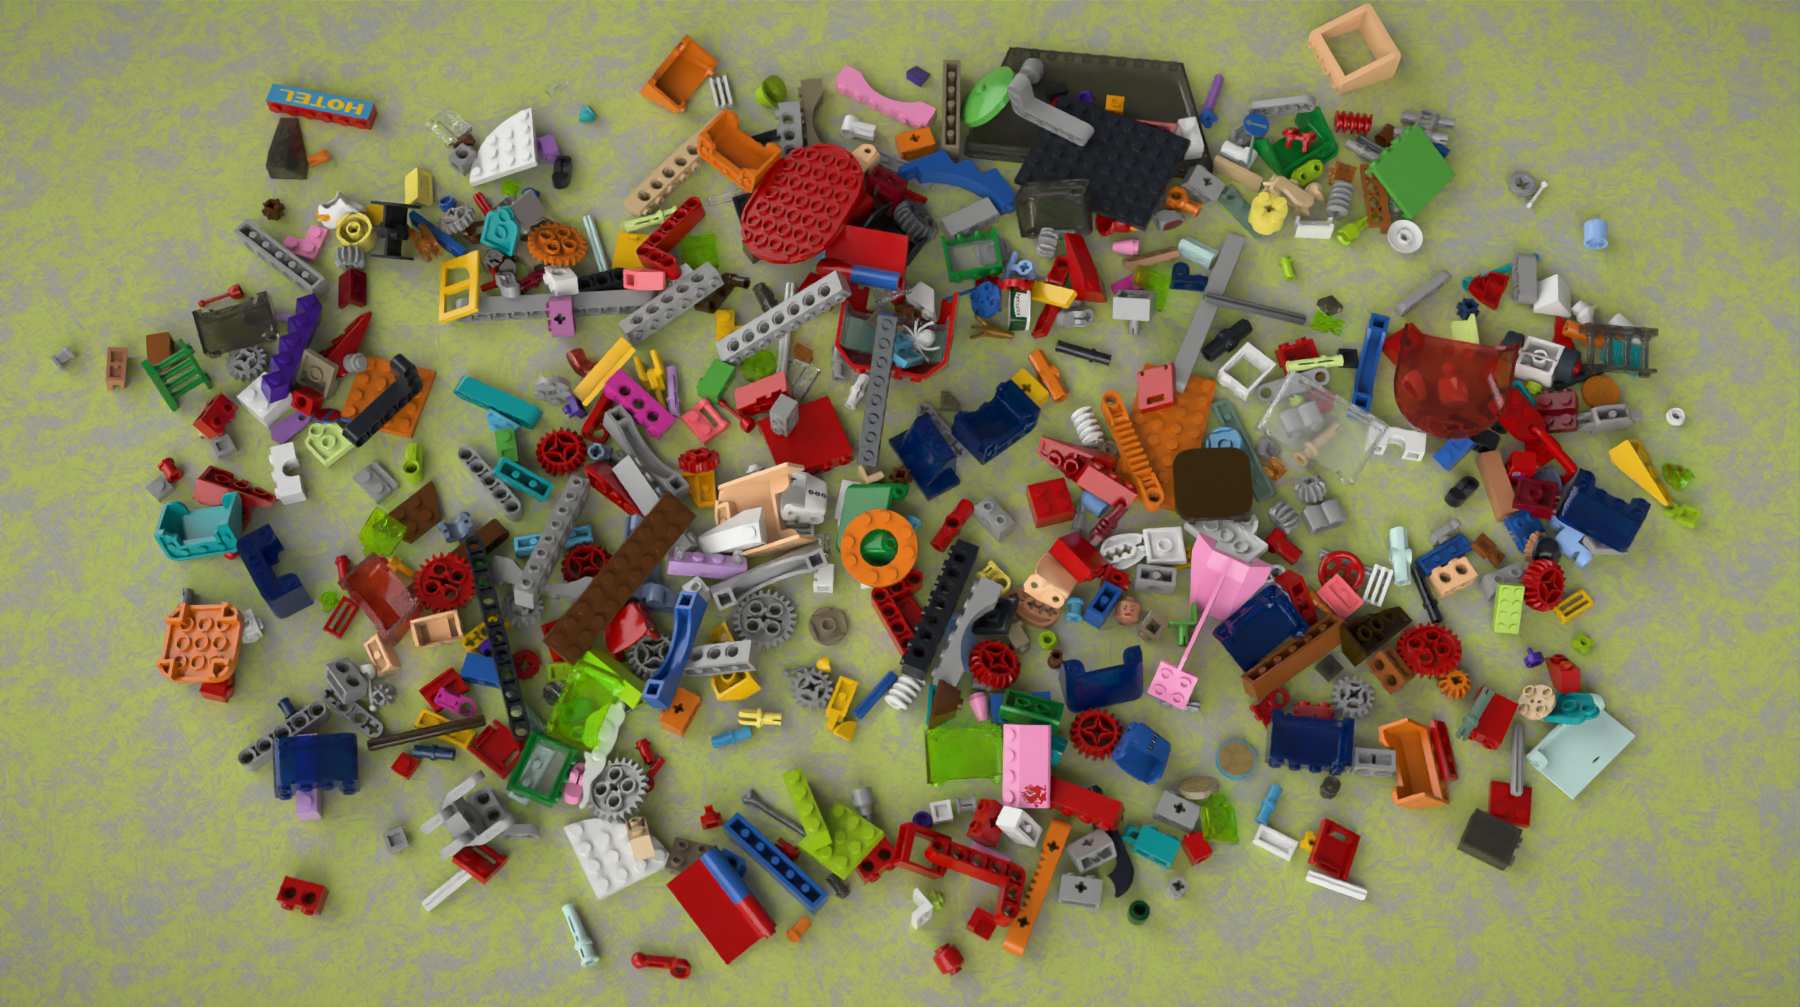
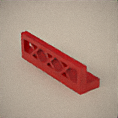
(595, 418)

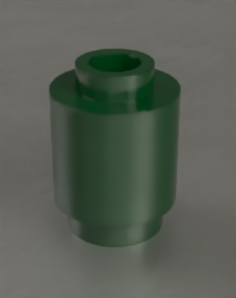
(1140, 907)

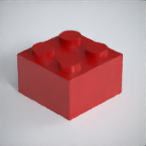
(1050, 502)

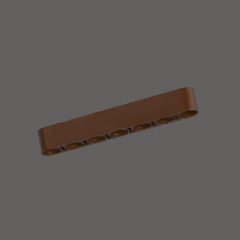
(492, 535)

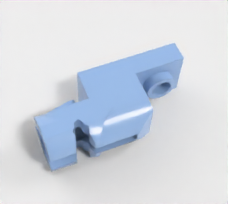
(1570, 542)

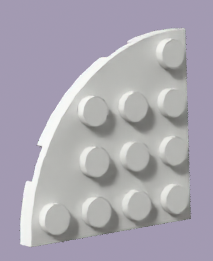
(507, 149)
(608, 856)

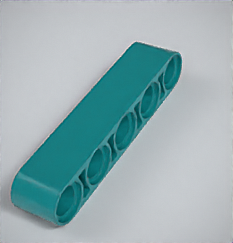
(499, 401)

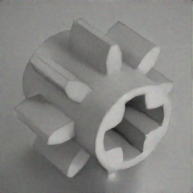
(384, 693)

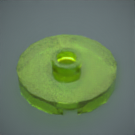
(758, 366)

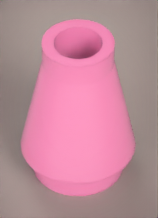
(1126, 247)
(979, 706)

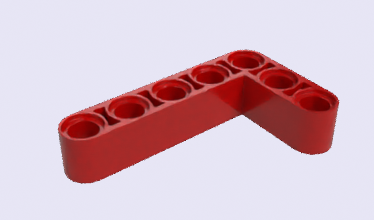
(654, 250)
(888, 604)
(983, 872)

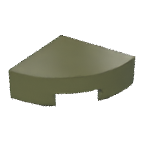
(948, 403)

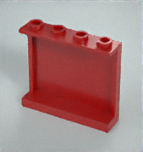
(814, 441)

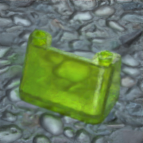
(583, 705)
(963, 754)

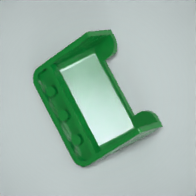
(1285, 160)
(866, 497)

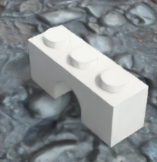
(1411, 442)
(284, 458)

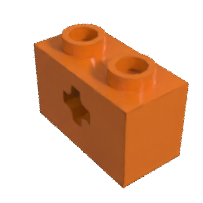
(915, 143)
(680, 722)

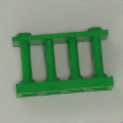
(160, 379)

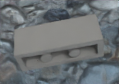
(969, 219)

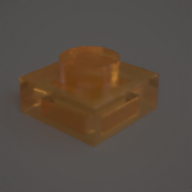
(803, 353)
(1274, 468)

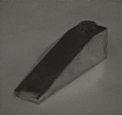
(287, 152)

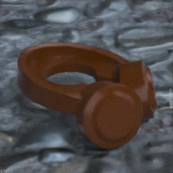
(470, 230)

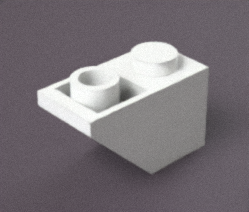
(924, 299)

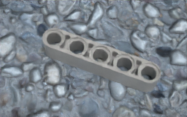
(496, 489)
(288, 726)

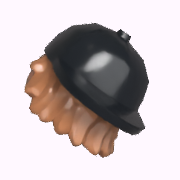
(1542, 547)

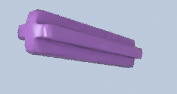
(1213, 92)

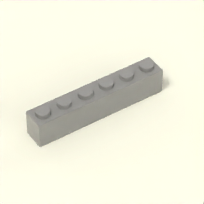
(646, 493)

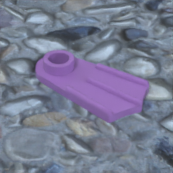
(289, 427)

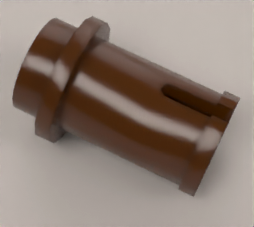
(468, 140)
(1055, 660)

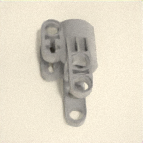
(464, 820)

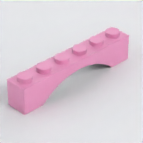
(910, 113)

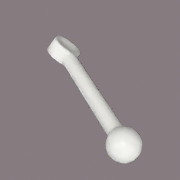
(1544, 184)

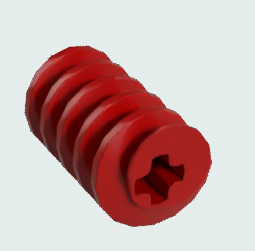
(1352, 122)

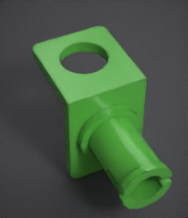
(1184, 626)

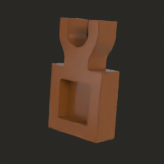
(1486, 548)

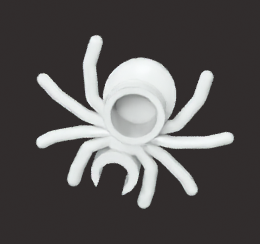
(923, 339)

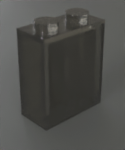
(1490, 840)

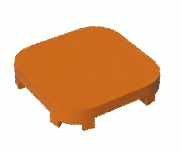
(201, 643)

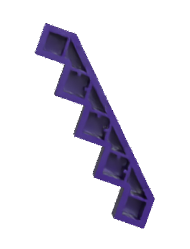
(300, 334)

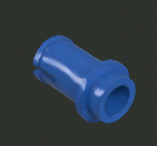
(1443, 150)

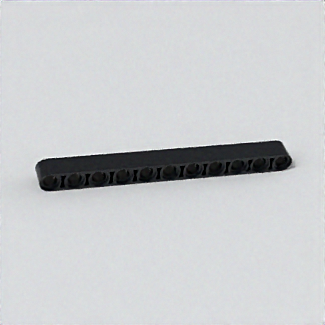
(497, 647)

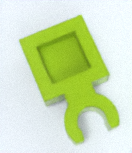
(1684, 515)

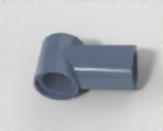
(600, 452)

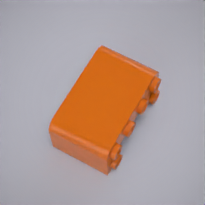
(735, 151)

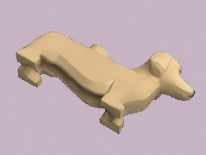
(1295, 196)

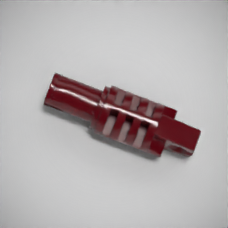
(1106, 525)

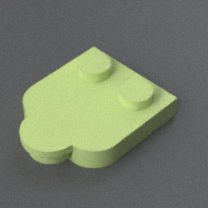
(327, 442)

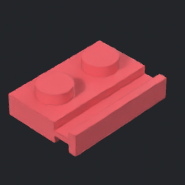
(1340, 597)

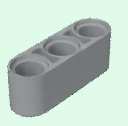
(1524, 278)

